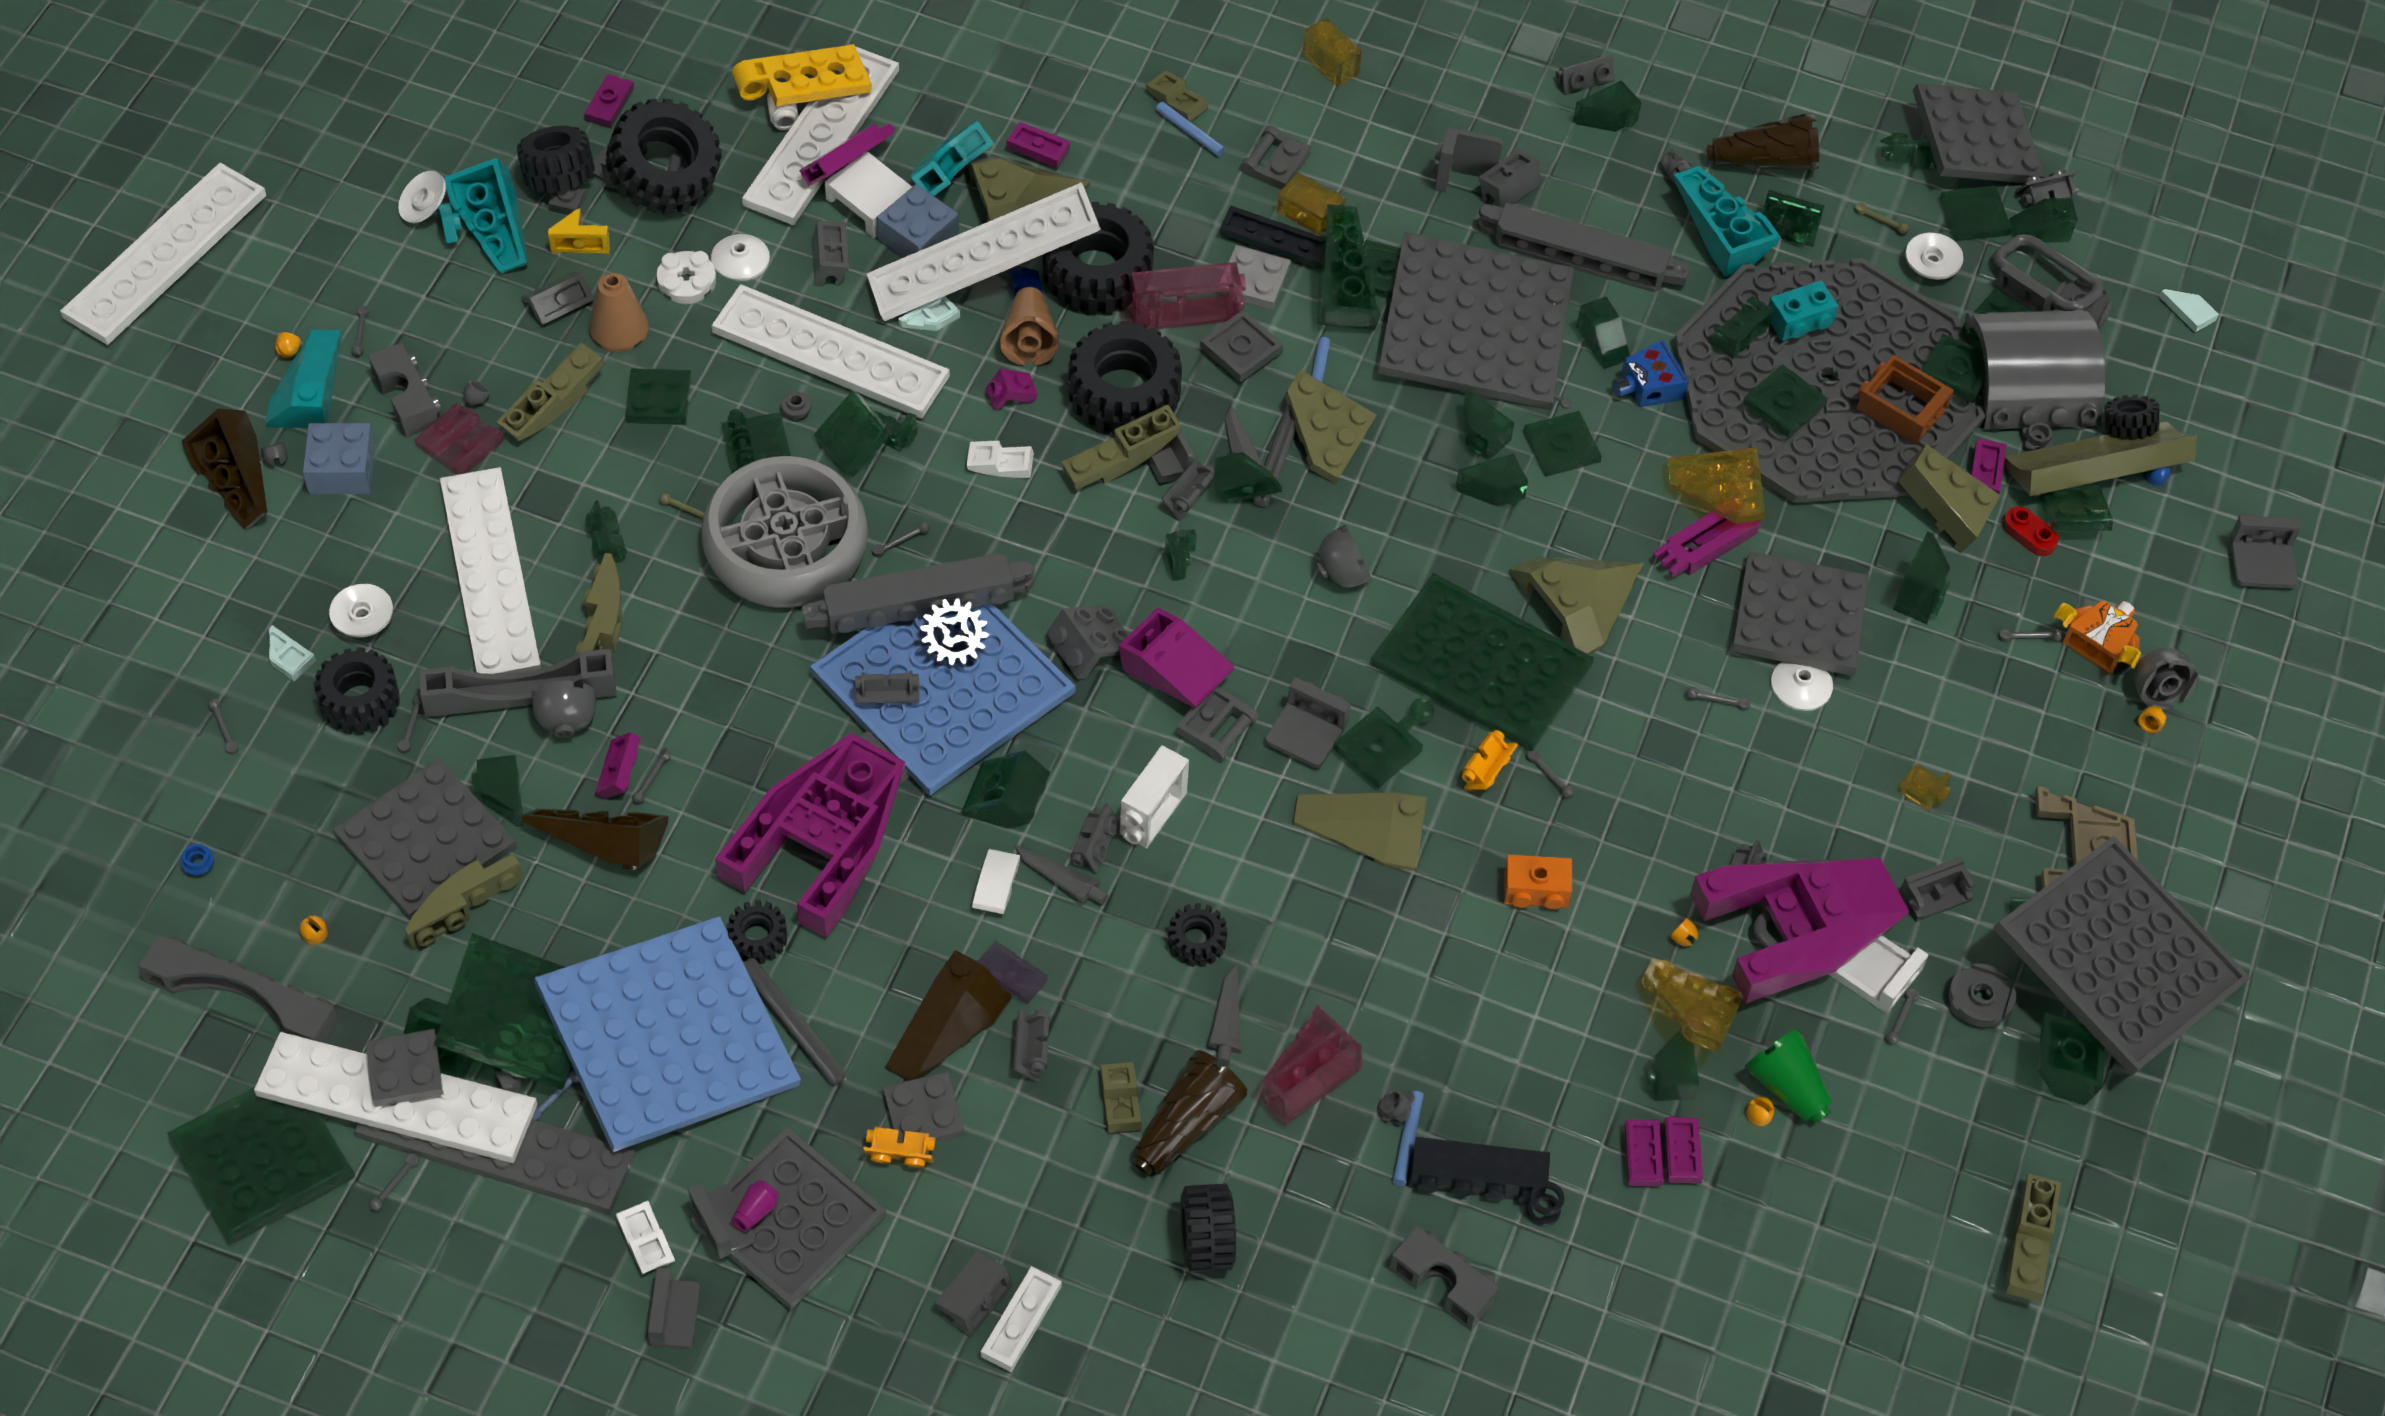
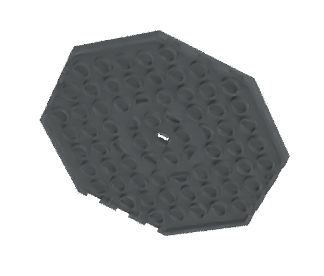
(1840, 448)

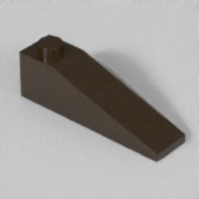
(229, 458)
(618, 840)
(953, 1011)

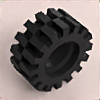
(2132, 416)
(758, 915)
(1197, 951)

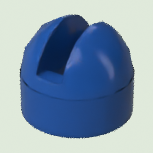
(2158, 476)

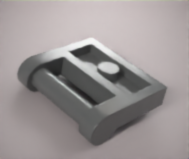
(1284, 162)
(1209, 716)

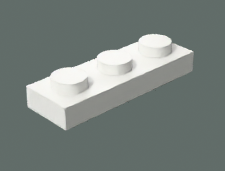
(1021, 1319)

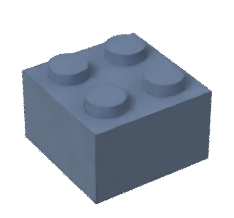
(916, 222)
(339, 458)

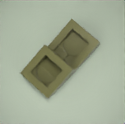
(1175, 94)
(1120, 1097)

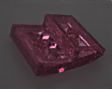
(459, 439)

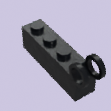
(1486, 1172)

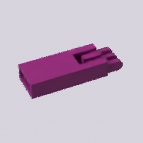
(845, 153)
(1711, 535)

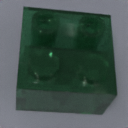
(1794, 216)

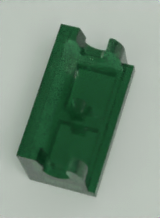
(1742, 328)

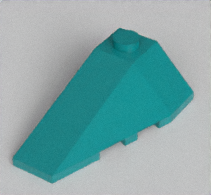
(490, 209)
(1727, 226)
(308, 384)

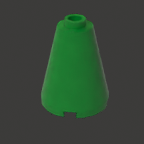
(1792, 1076)

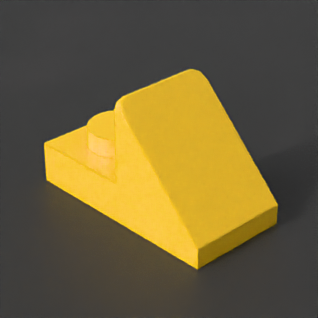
(574, 237)

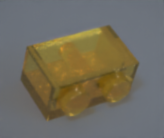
(1332, 52)
(1306, 202)

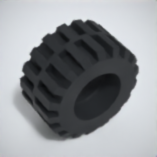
(555, 159)
(355, 670)
(1208, 1227)

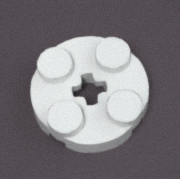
(683, 263)

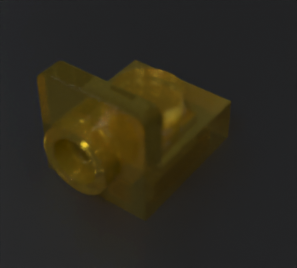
(1925, 787)

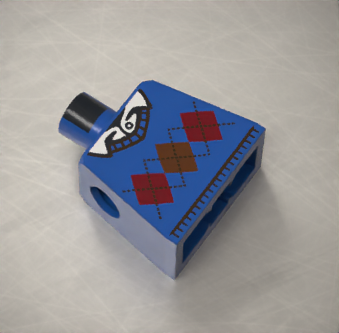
(1652, 377)

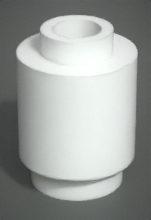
(782, 116)

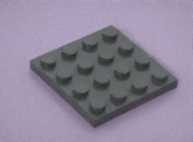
(1977, 133)
(1800, 613)
(423, 835)
(814, 1220)

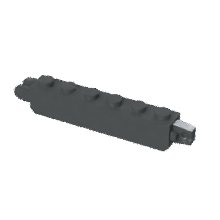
(1581, 247)
(914, 592)

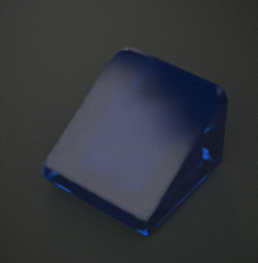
(1024, 277)

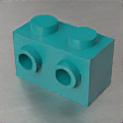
(1803, 310)

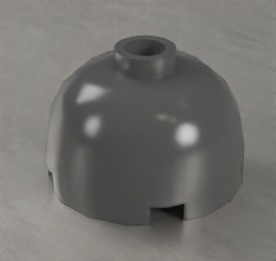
(1342, 560)
(2164, 677)
(563, 707)

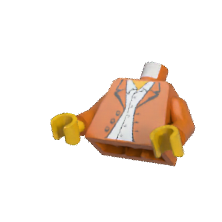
(2102, 633)

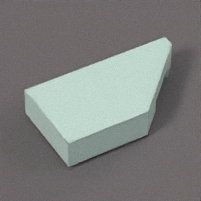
(2190, 308)
(931, 315)
(288, 655)

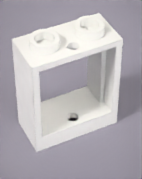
(1154, 797)

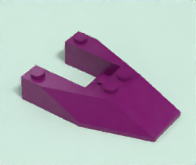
(830, 806)
(1819, 907)

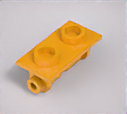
(1481, 771)
(913, 1149)

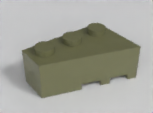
(1949, 494)

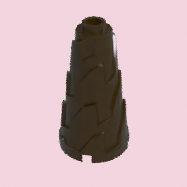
(1770, 145)
(1189, 1109)

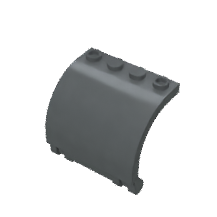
(2041, 368)

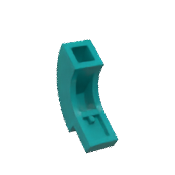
(950, 157)

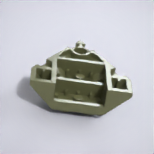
(1013, 185)
(1581, 594)

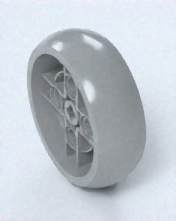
(786, 522)

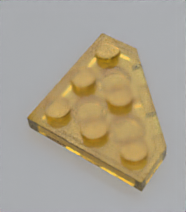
(1722, 482)
(1697, 1003)

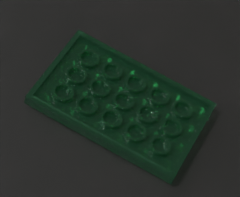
(1482, 661)

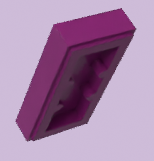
(609, 100)
(1683, 1150)
(1643, 1153)

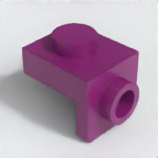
(1011, 386)

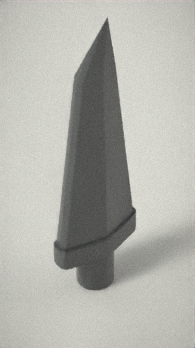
(1238, 437)
(1072, 881)
(1226, 1026)

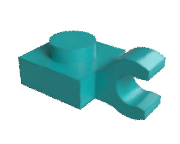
(450, 221)

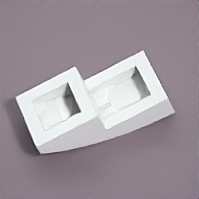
(993, 460)
(996, 881)
(645, 1237)

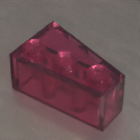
(1311, 1067)

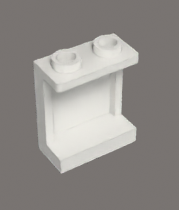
(866, 189)
(1881, 972)

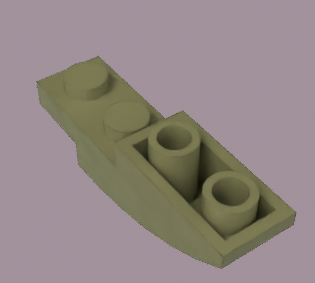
(549, 400)
(1125, 451)
(603, 608)
(449, 903)
(2033, 1237)

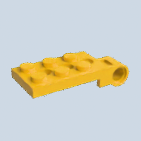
(757, 74)

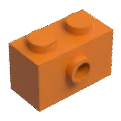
(1538, 881)

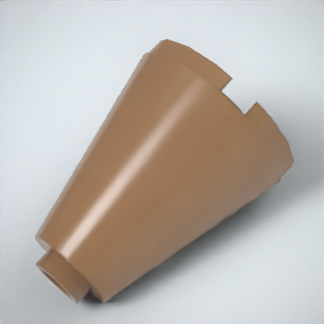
(617, 315)
(1029, 329)

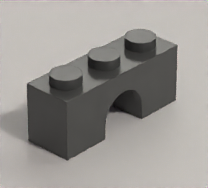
(397, 370)
(1425, 1257)

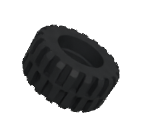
(667, 124)
(1105, 285)
(1117, 349)

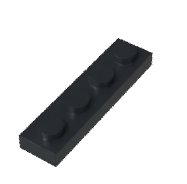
(1272, 236)

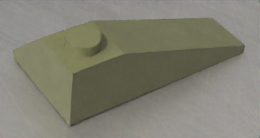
(1372, 823)

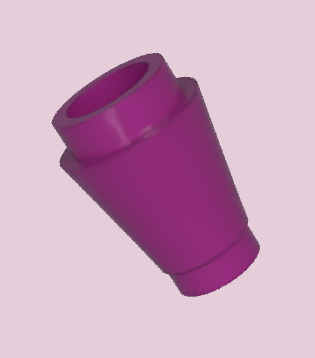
(755, 1204)

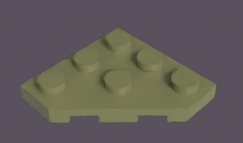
(1326, 424)

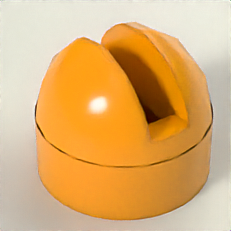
(287, 344)
(2155, 724)
(1683, 931)
(308, 934)
(1758, 1114)

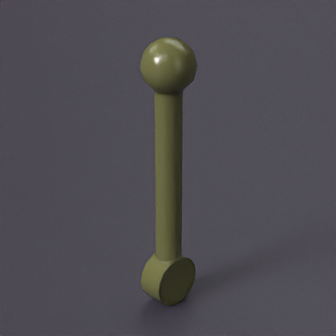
(1860, 209)
(665, 499)

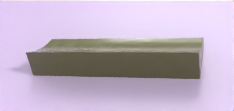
(2099, 459)

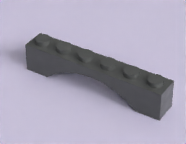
(461, 691)
(180, 968)

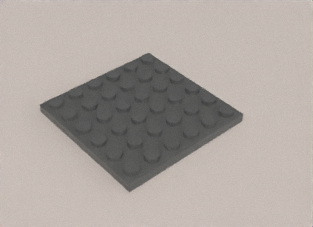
(1476, 320)
(2122, 954)

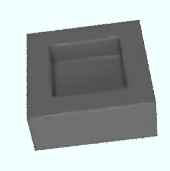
(567, 201)

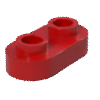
(2029, 531)

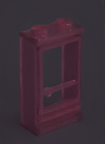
(1154, 285)

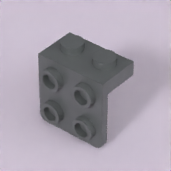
(1464, 154)
(2265, 551)
(1084, 636)
(1309, 723)

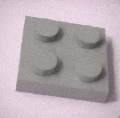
(1263, 275)

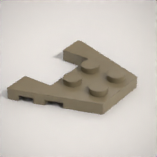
(2088, 827)

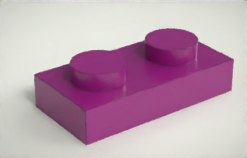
(1038, 144)
(1988, 463)
(618, 765)

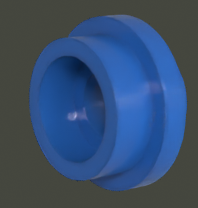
(193, 853)

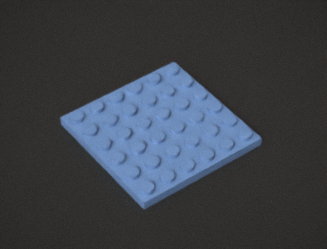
(960, 709)
(666, 1033)

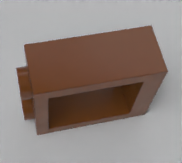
(1913, 381)

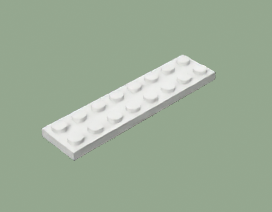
(818, 129)
(983, 251)
(163, 253)
(831, 351)
(490, 573)
(339, 1085)

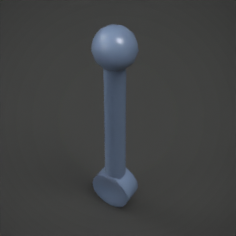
(572, 1079)

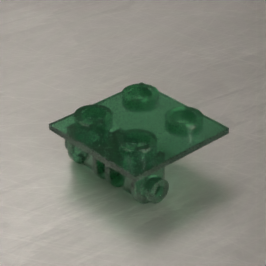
(754, 438)

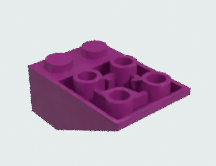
(1173, 658)

